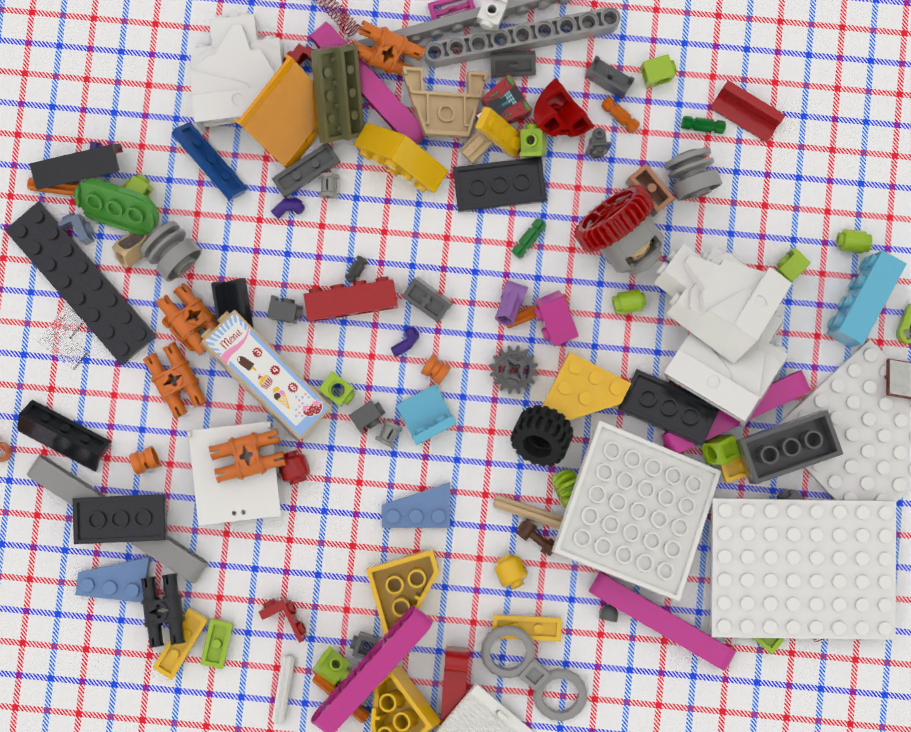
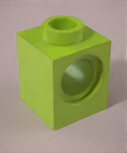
(658, 71)
(328, 385)
(720, 450)

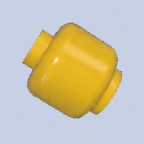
(511, 571)

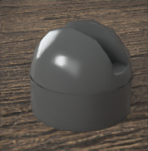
(609, 613)

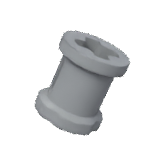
(329, 185)
(388, 433)

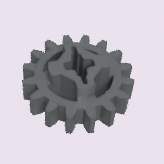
(522, 382)

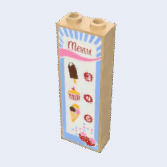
(264, 374)

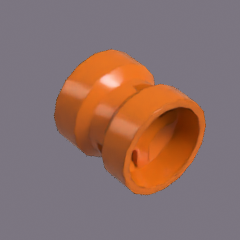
(435, 369)
(144, 460)

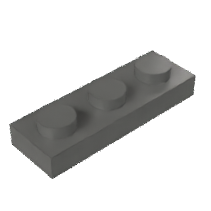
(306, 170)

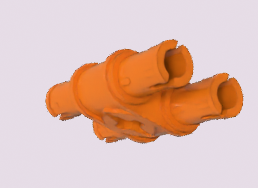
(384, 40)
(194, 309)
(163, 378)
(237, 447)

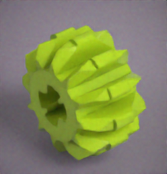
(563, 485)

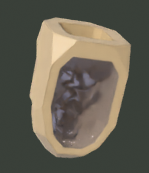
(128, 249)

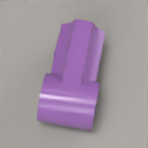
(512, 299)

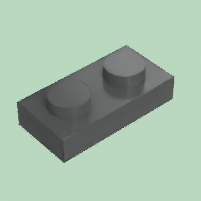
(513, 63)

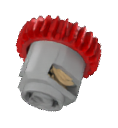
(623, 231)

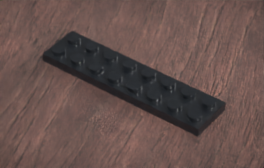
(81, 283)

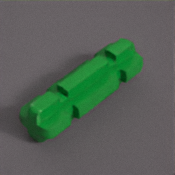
(703, 124)
(529, 238)

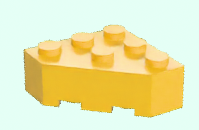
(400, 157)
(584, 388)
(401, 584)
(401, 706)

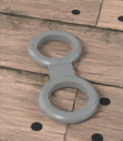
(534, 673)

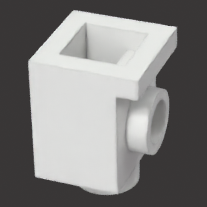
(492, 20)

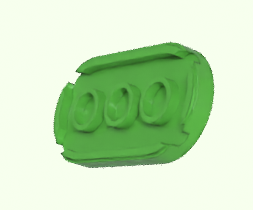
(116, 206)

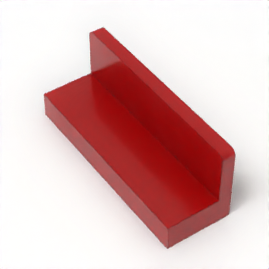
(747, 111)

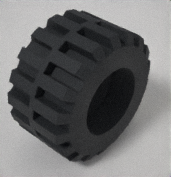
(542, 435)

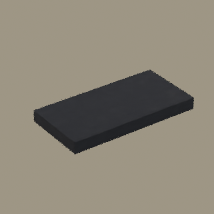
(499, 184)
(668, 408)
(120, 519)

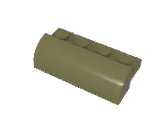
(337, 92)

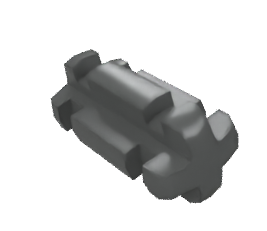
(356, 268)

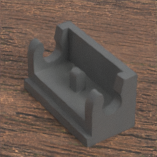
(609, 78)
(427, 299)

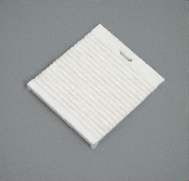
(247, 498)
(478, 714)

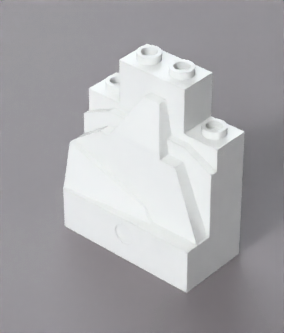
(232, 70)
(720, 298)
(729, 386)

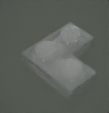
(59, 338)

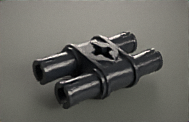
(172, 617)

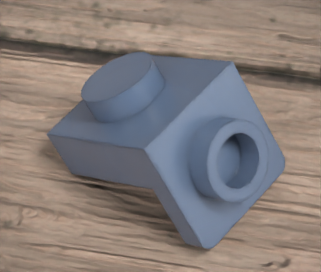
(82, 228)

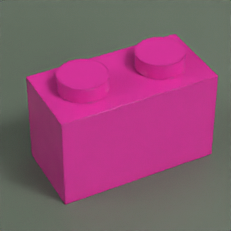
(555, 318)

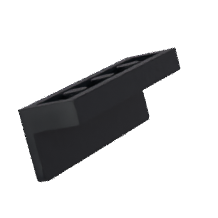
(76, 166)
(230, 297)
(62, 435)

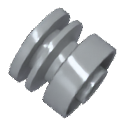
(694, 176)
(171, 251)

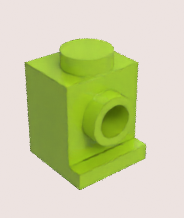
(539, 147)
(139, 184)
(792, 266)
(325, 669)

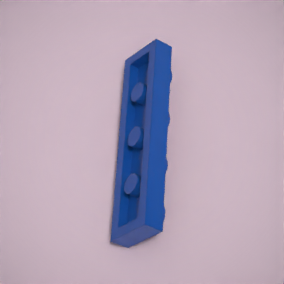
(209, 161)

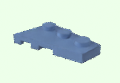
(419, 510)
(114, 581)

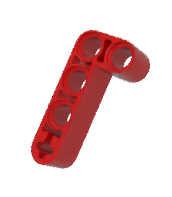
(454, 679)

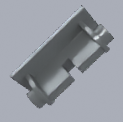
(597, 144)

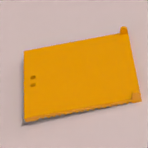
(284, 114)

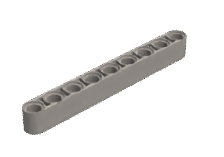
(531, 30)
(69, 486)

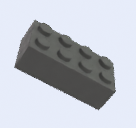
(789, 447)

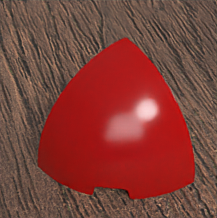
(559, 114)

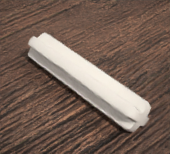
(283, 689)

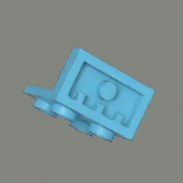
(426, 414)

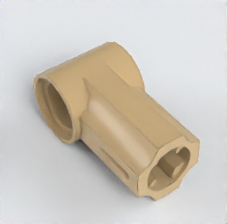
(475, 147)

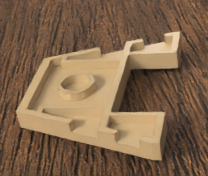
(444, 112)

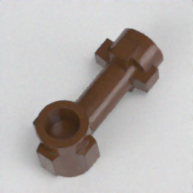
(527, 530)

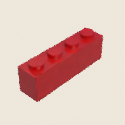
(350, 300)

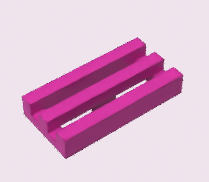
(434, 14)

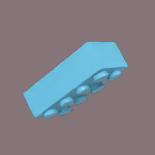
(865, 298)

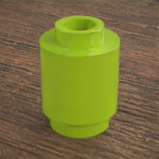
(854, 241)
(629, 302)

